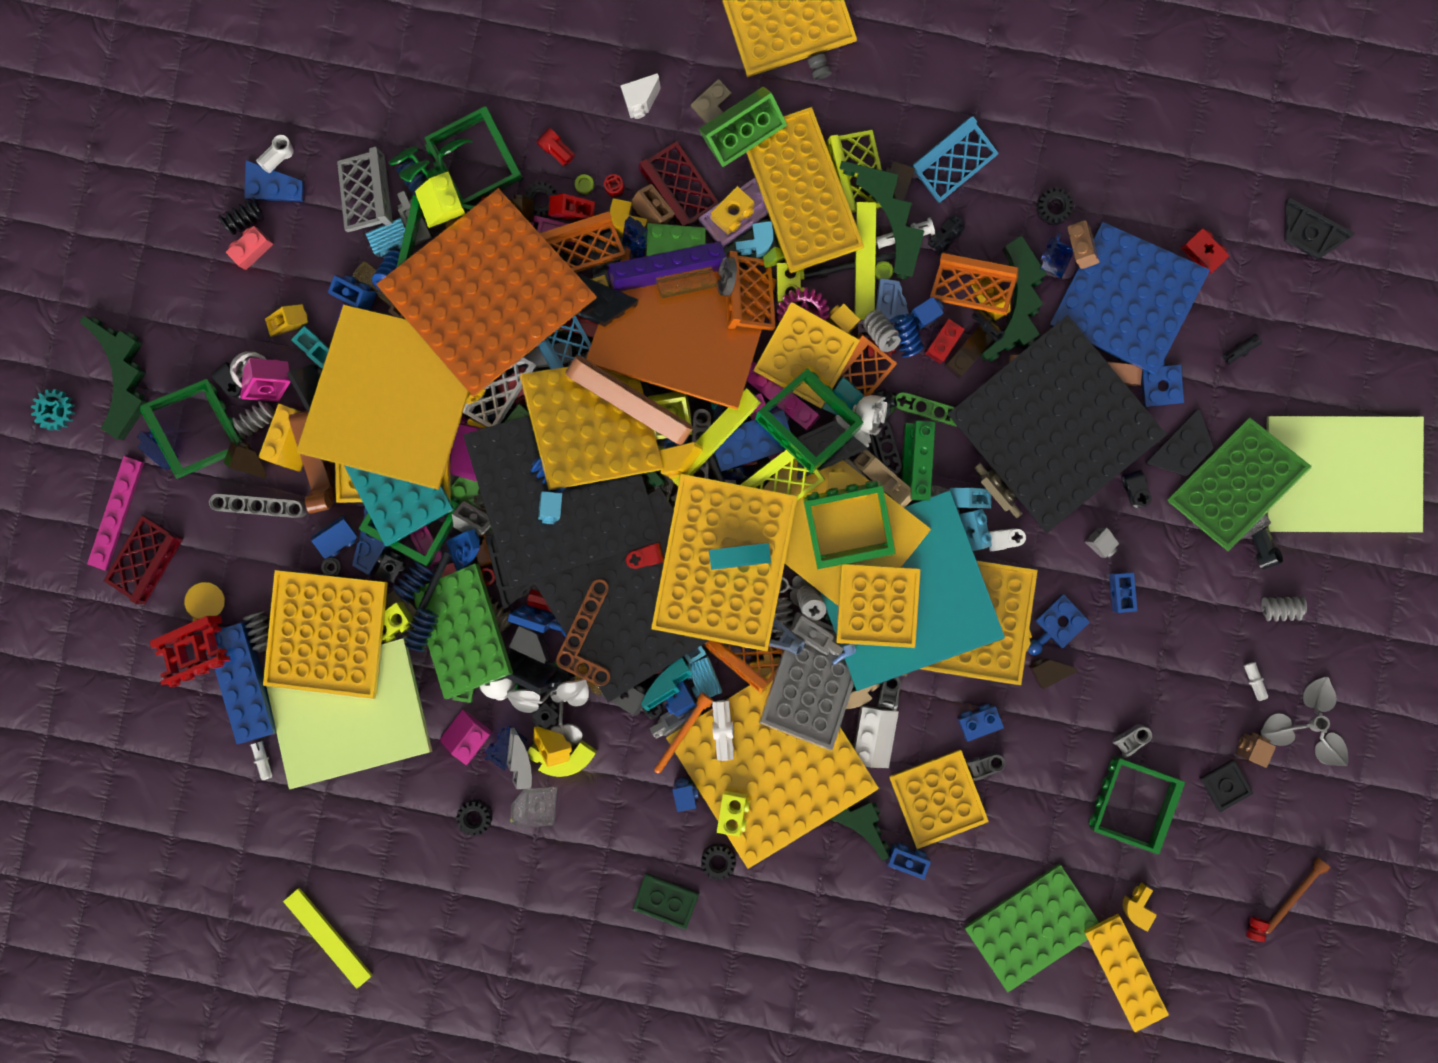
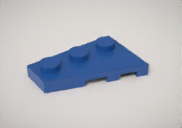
(272, 185)
(464, 548)
(367, 551)

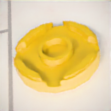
(204, 600)

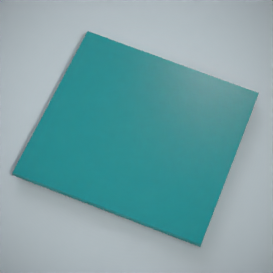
(952, 602)

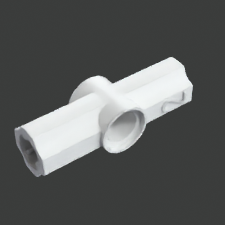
(723, 730)

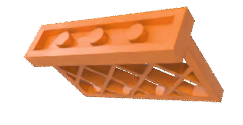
(583, 228)
(975, 268)
(734, 303)
(863, 343)
(741, 667)

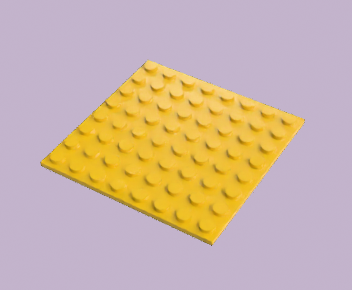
(384, 401)
(784, 777)

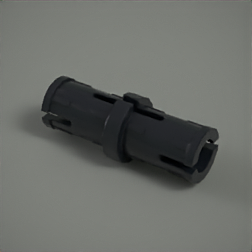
(988, 324)
(1242, 349)

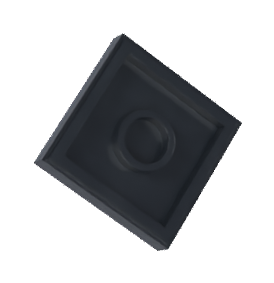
(1226, 785)

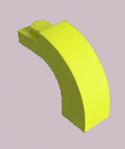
(577, 760)

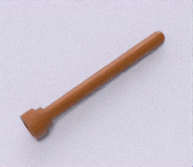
(1318, 868)

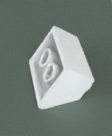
(875, 735)

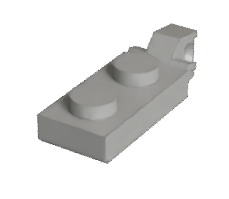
(423, 231)
(816, 636)
(669, 723)

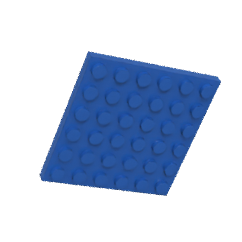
(1132, 298)

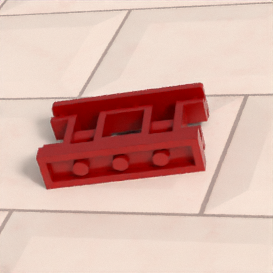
(188, 635)

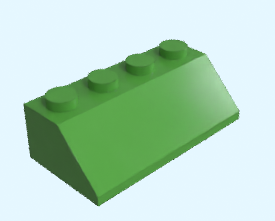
(743, 126)

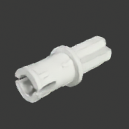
(1256, 681)
(261, 761)

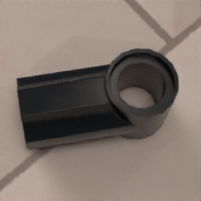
(1267, 554)

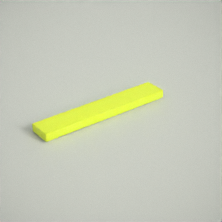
(865, 259)
(722, 429)
(328, 938)

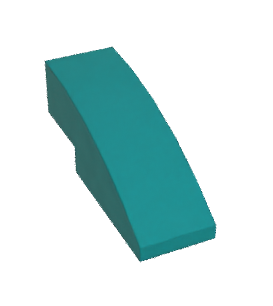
(311, 345)
(739, 556)
(666, 684)

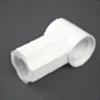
(273, 155)

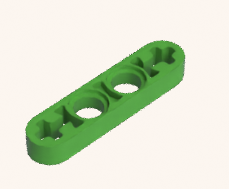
(930, 407)

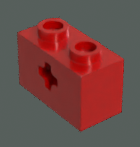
(570, 207)
(1196, 246)
(944, 341)

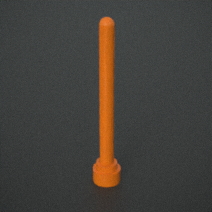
(703, 702)

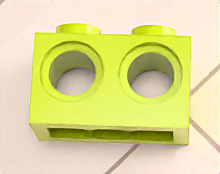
(785, 283)
(391, 623)
(728, 812)

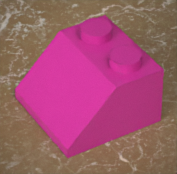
(264, 379)
(465, 737)

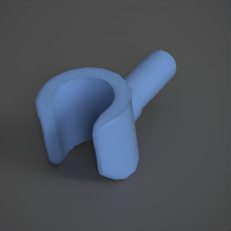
(849, 650)

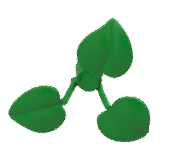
(410, 171)

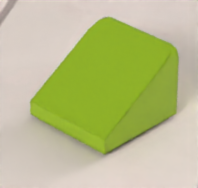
(773, 257)

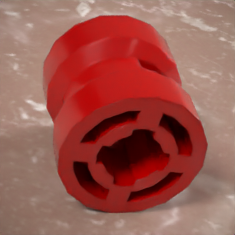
(615, 189)
(1257, 929)

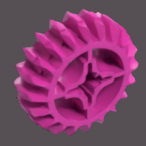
(805, 297)

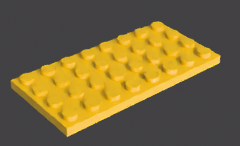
(804, 194)

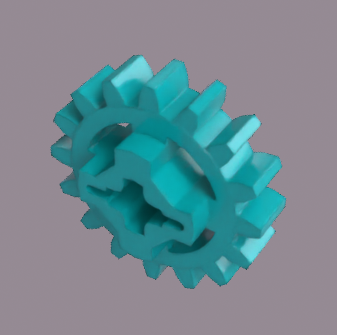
(61, 410)

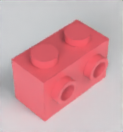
(249, 247)

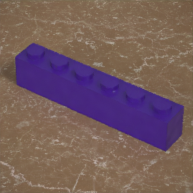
(645, 270)

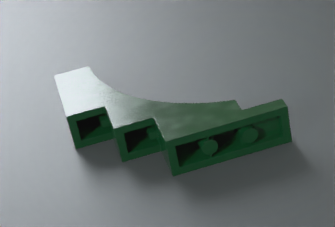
(882, 187)

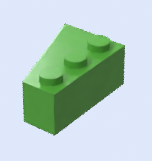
(668, 238)

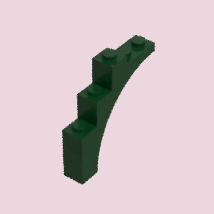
(1025, 300)
(126, 375)
(861, 820)

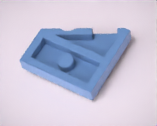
(890, 298)

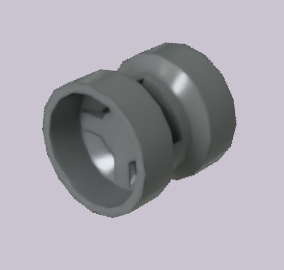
(819, 67)

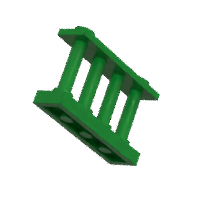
(918, 458)

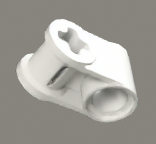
(1002, 539)

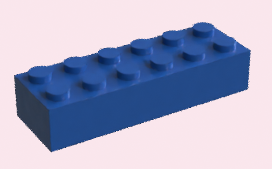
(243, 686)

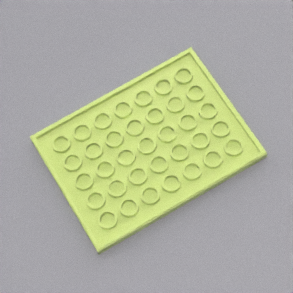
(1360, 477)
(344, 734)

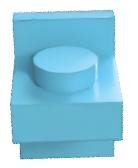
(762, 240)

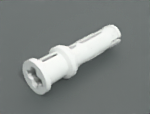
(888, 239)

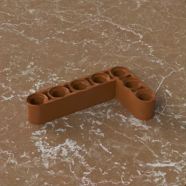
(317, 470)
(576, 631)

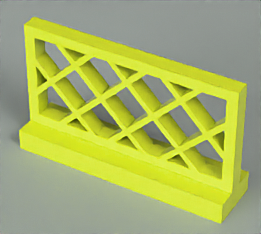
(837, 155)
(774, 467)

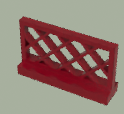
(652, 177)
(157, 565)

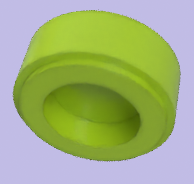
(584, 184)
(883, 270)

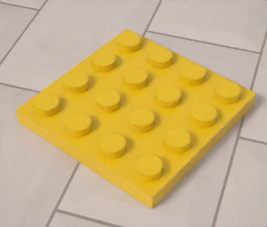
(804, 343)
(878, 605)
(938, 799)

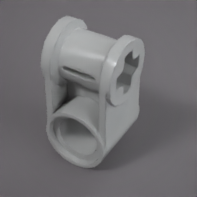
(1131, 740)

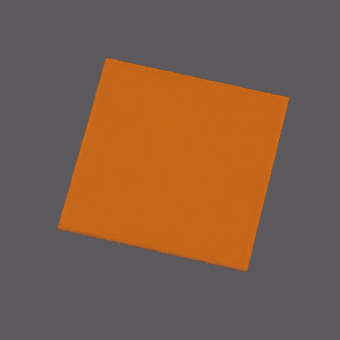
(486, 292)
(681, 342)

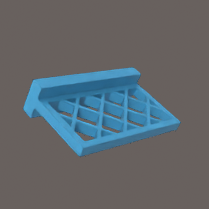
(948, 144)
(549, 353)

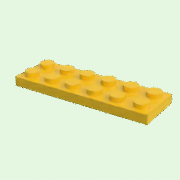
(1126, 972)

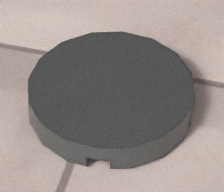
(728, 276)

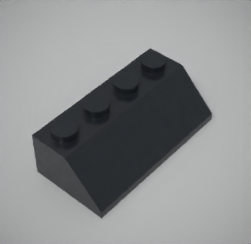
(305, 382)

